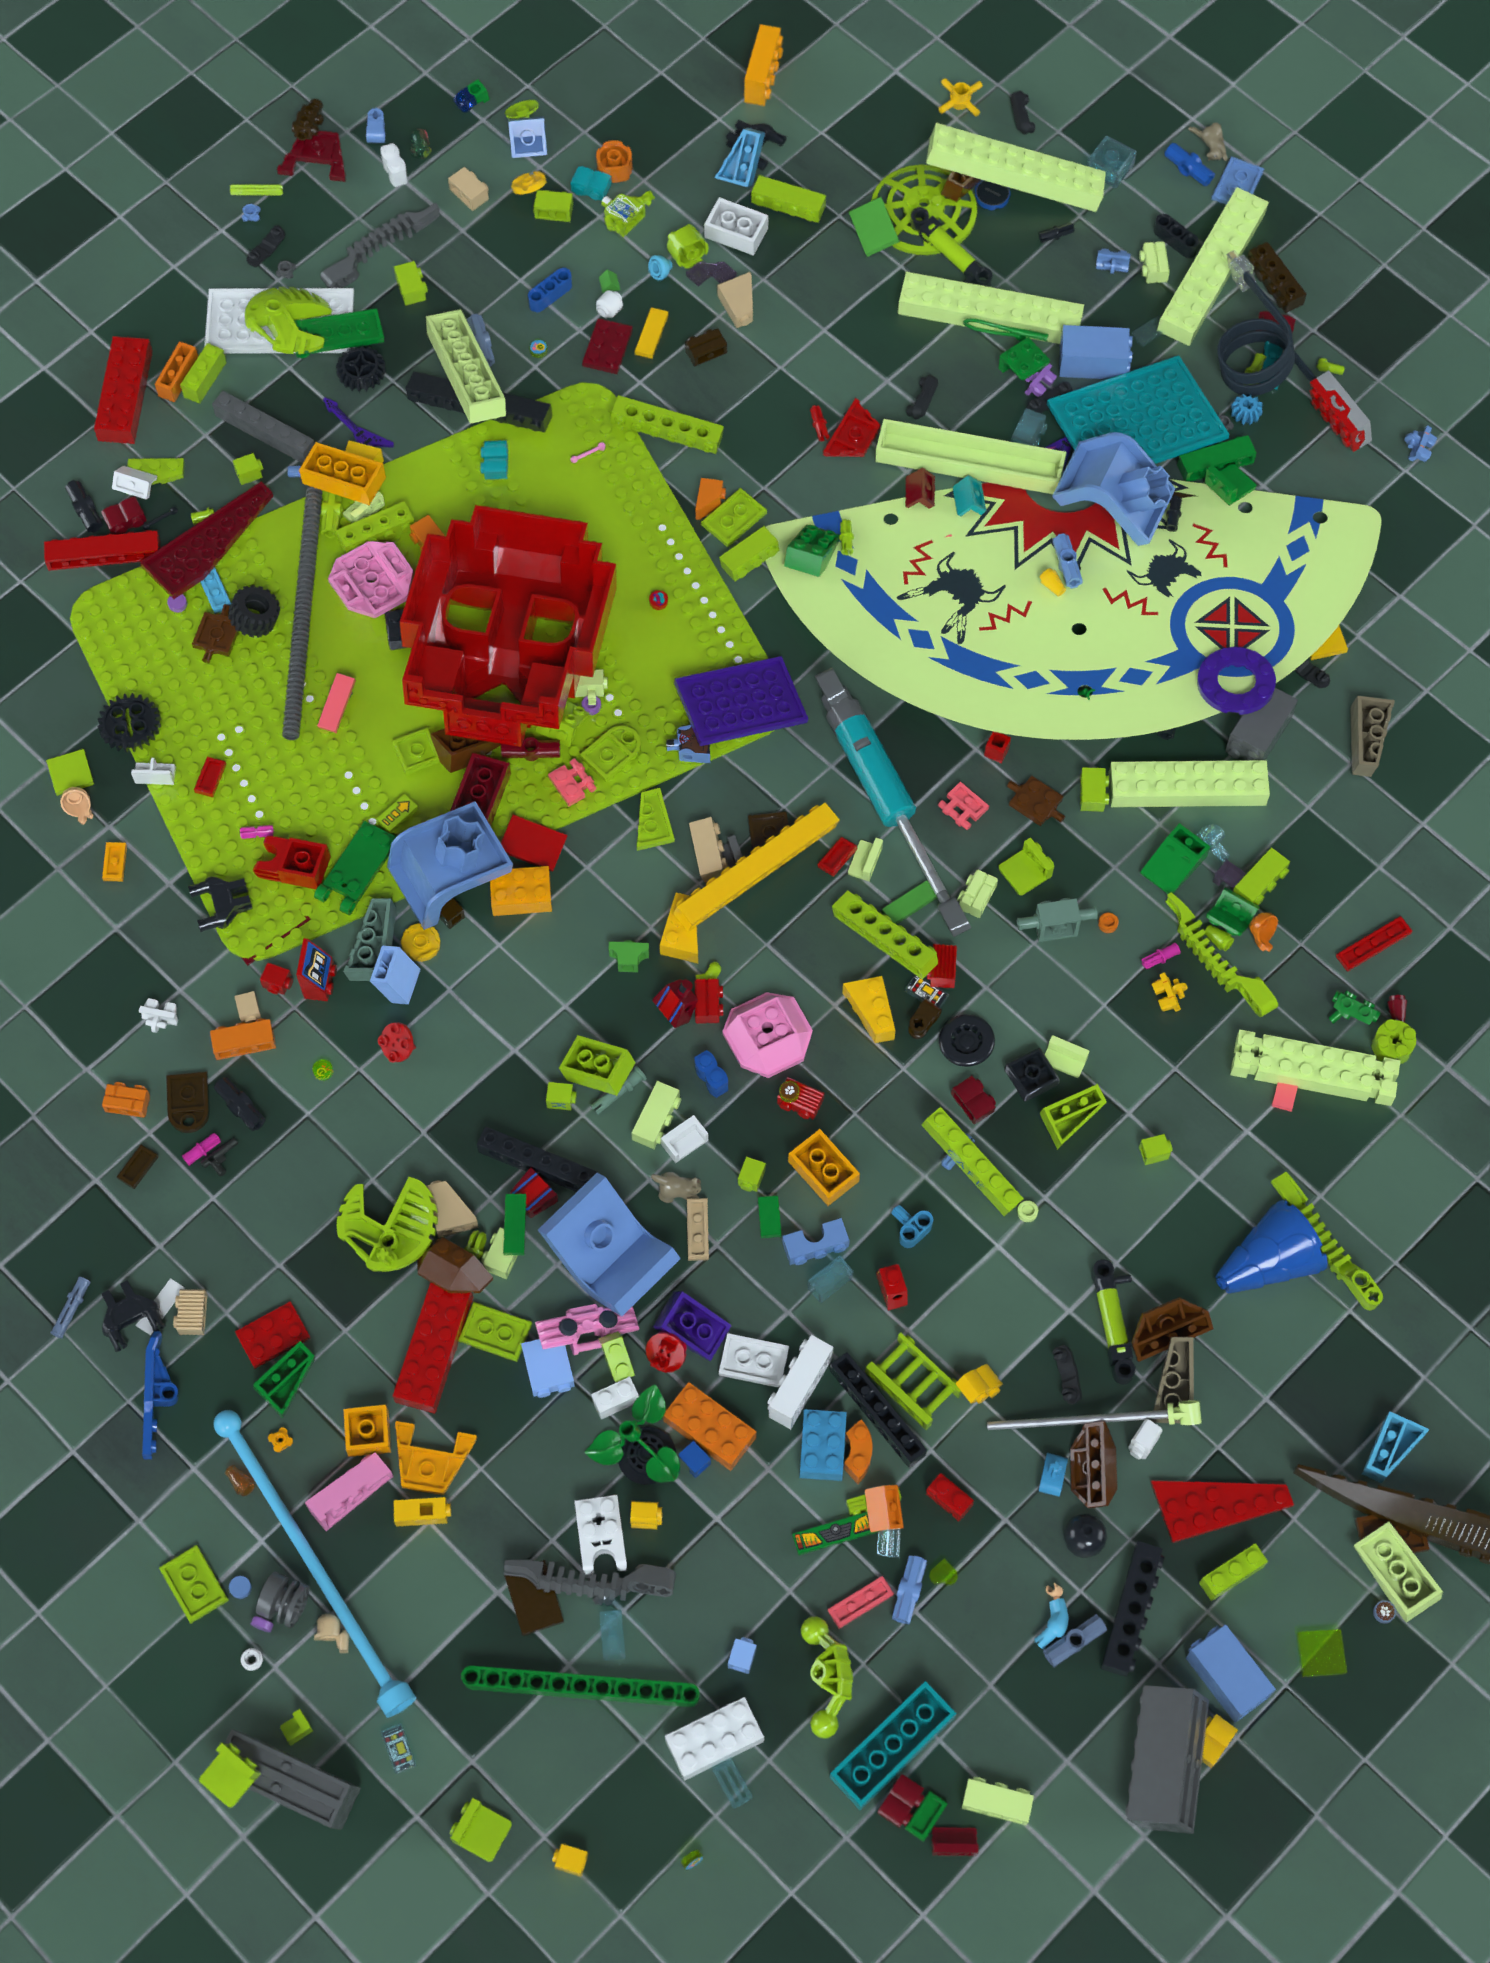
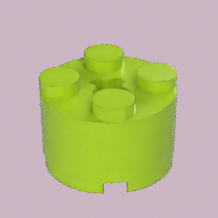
(687, 246)
(1394, 1032)

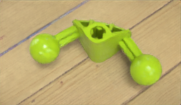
(830, 1672)

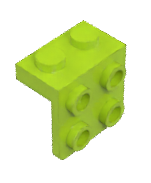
(572, 718)
(1027, 868)
(229, 1775)
(480, 1830)

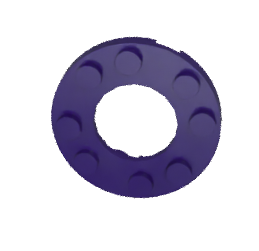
(1229, 702)

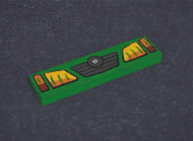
(832, 1533)

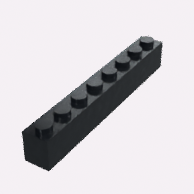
(440, 393)

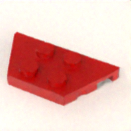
(853, 434)

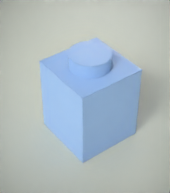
(742, 1655)

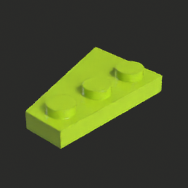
(164, 468)
(654, 823)

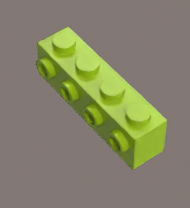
(788, 199)
(376, 528)

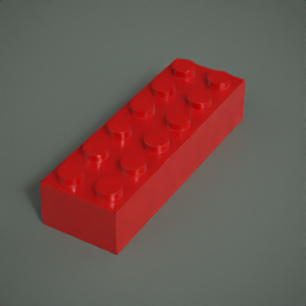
(123, 390)
(432, 1349)

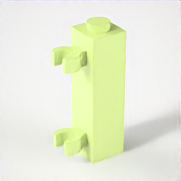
(592, 686)

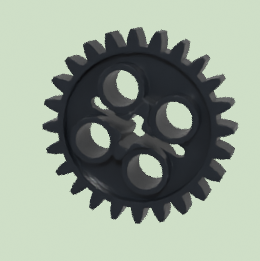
(148, 719)

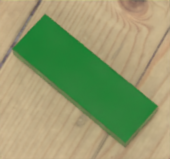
(514, 1224)

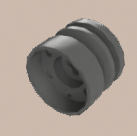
(280, 1598)

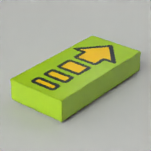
(397, 813)

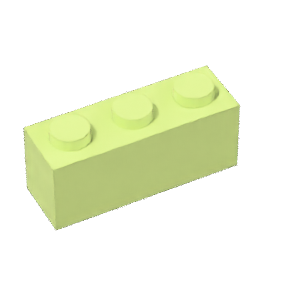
(656, 1115)
(998, 1801)

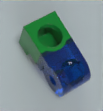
(471, 96)

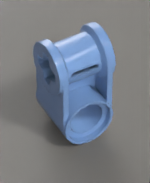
(375, 126)

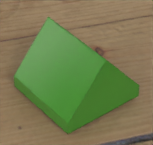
(609, 281)

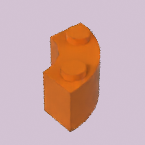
(860, 1448)

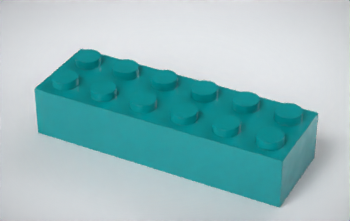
(892, 1745)

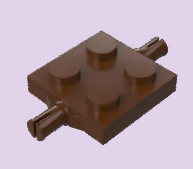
(215, 634)
(1036, 801)

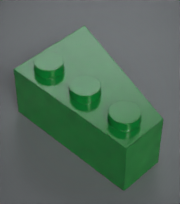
(285, 1378)

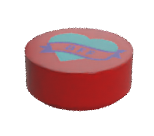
(658, 600)

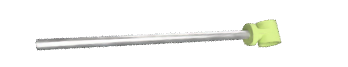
(1187, 1412)

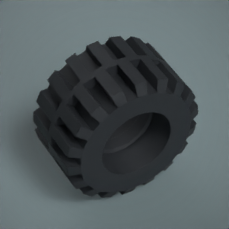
(255, 599)

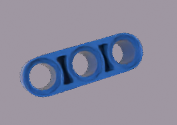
(550, 290)

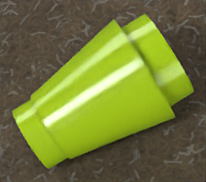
(1219, 938)

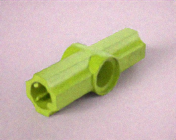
(331, 513)

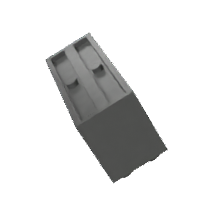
(1167, 1759)
(297, 1782)

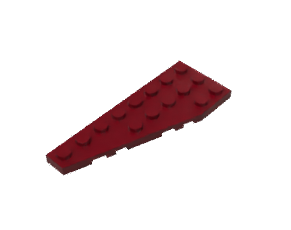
(200, 548)

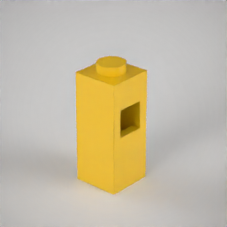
(421, 1511)

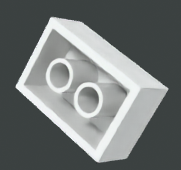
(736, 226)

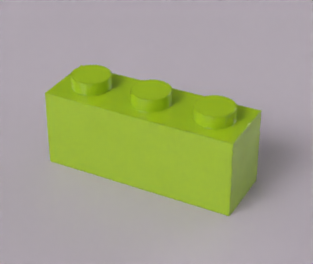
(203, 373)
(749, 553)
(1263, 877)
(1233, 1572)

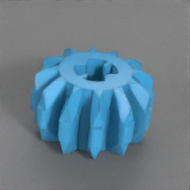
(1246, 409)

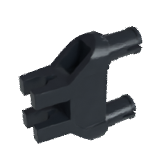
(770, 135)
(224, 904)
(126, 1313)

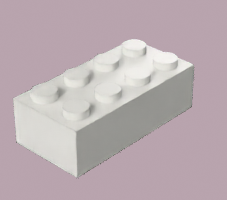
(800, 1382)
(714, 1738)

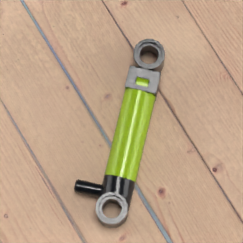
(931, 231)
(1119, 1349)

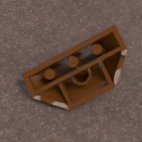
(452, 1268)
(1168, 1320)
(1094, 1465)

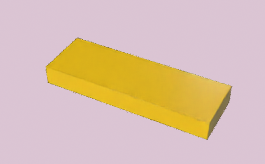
(651, 333)

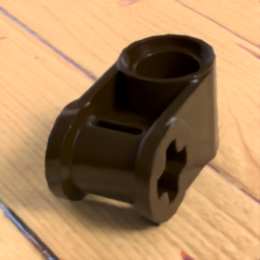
(925, 1017)

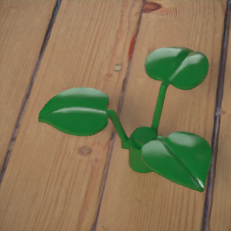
(608, 1445)

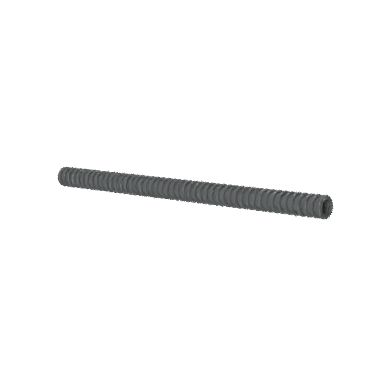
(302, 614)

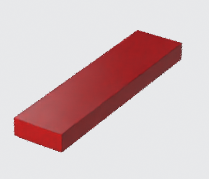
(1374, 943)

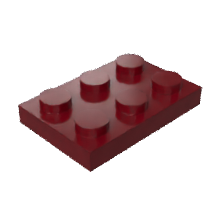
(607, 346)

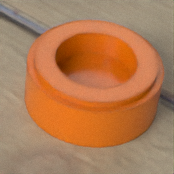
(1108, 922)

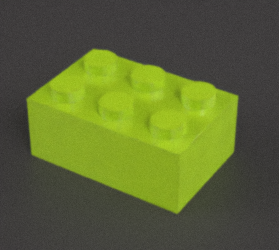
(597, 1065)

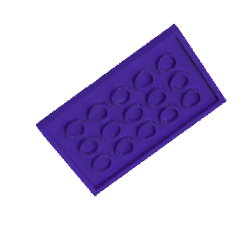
(740, 701)

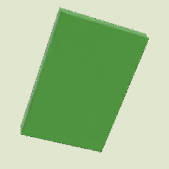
(874, 226)

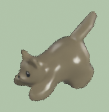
(1213, 138)
(675, 1186)

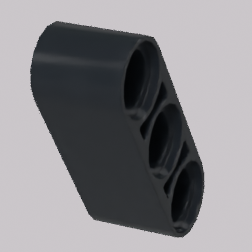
(1176, 235)

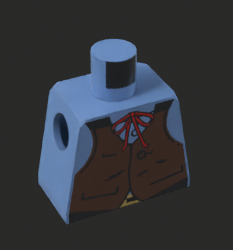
(688, 746)

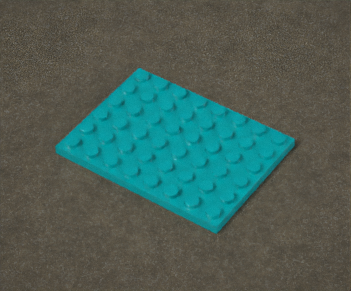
(1152, 405)

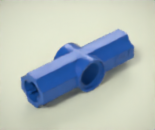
(1189, 164)

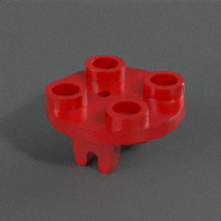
(401, 1036)
(661, 1359)

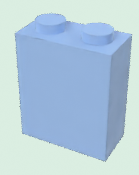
(395, 975)
(547, 1368)

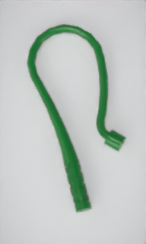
(1020, 334)

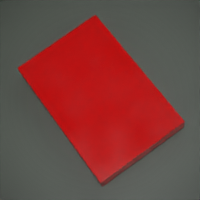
(533, 842)

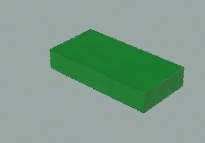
(769, 1217)
(926, 1816)

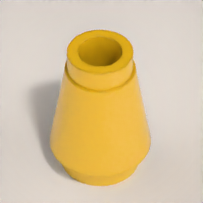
(1052, 581)

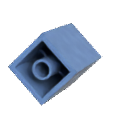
(1094, 352)
(1229, 1672)

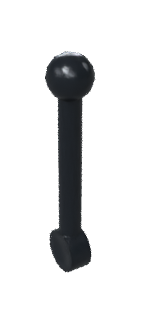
(173, 510)

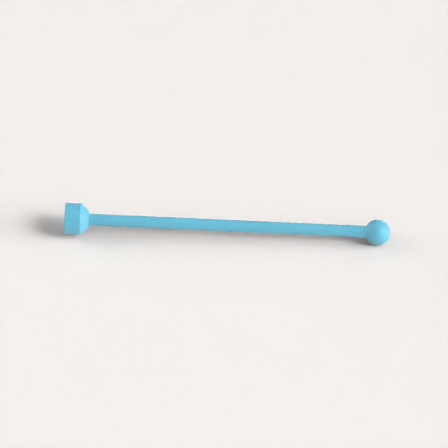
(394, 1694)

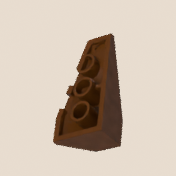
(456, 751)

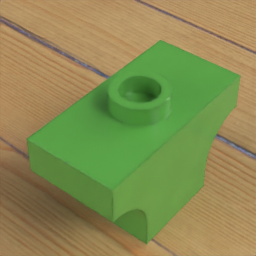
(628, 954)

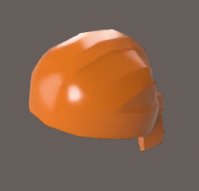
(1263, 928)

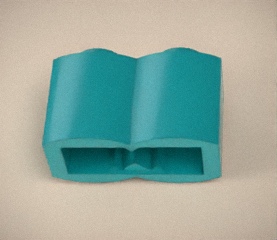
(591, 183)
(495, 460)

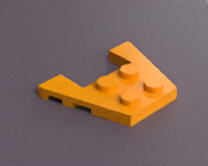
(427, 1468)

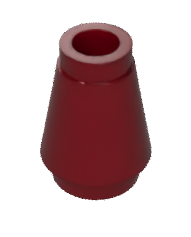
(1397, 1007)

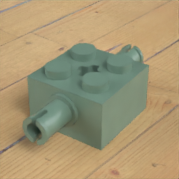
(1057, 919)

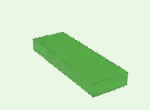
(910, 902)

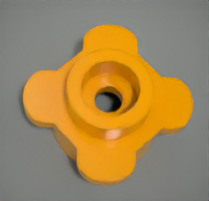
(286, 1440)

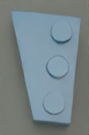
(743, 159)

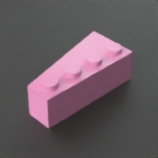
(348, 1491)

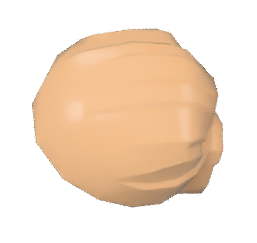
(77, 804)

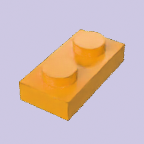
(114, 861)

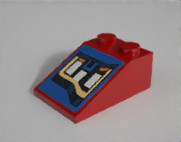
(315, 972)

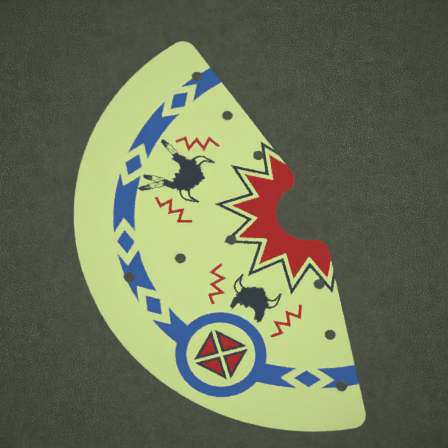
(988, 645)

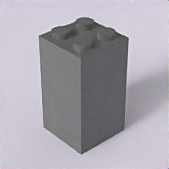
(1259, 731)

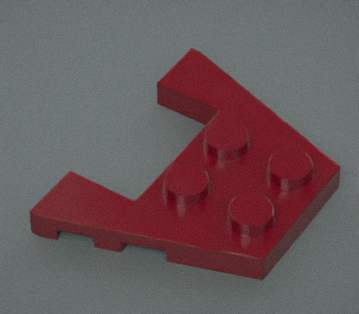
(322, 149)

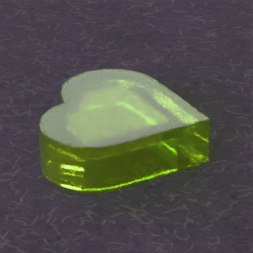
(944, 1574)

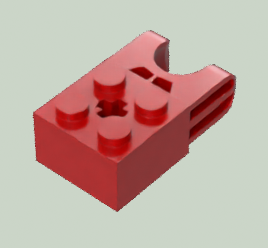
(295, 862)

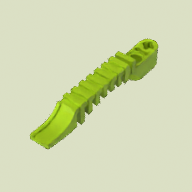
(1253, 990)
(1338, 1263)

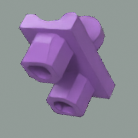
(1036, 387)

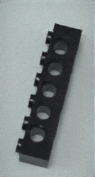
(526, 1156)
(878, 1410)
(1142, 1554)

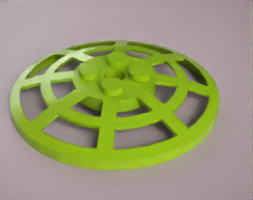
(936, 206)

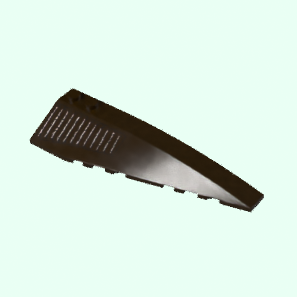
(1441, 1524)

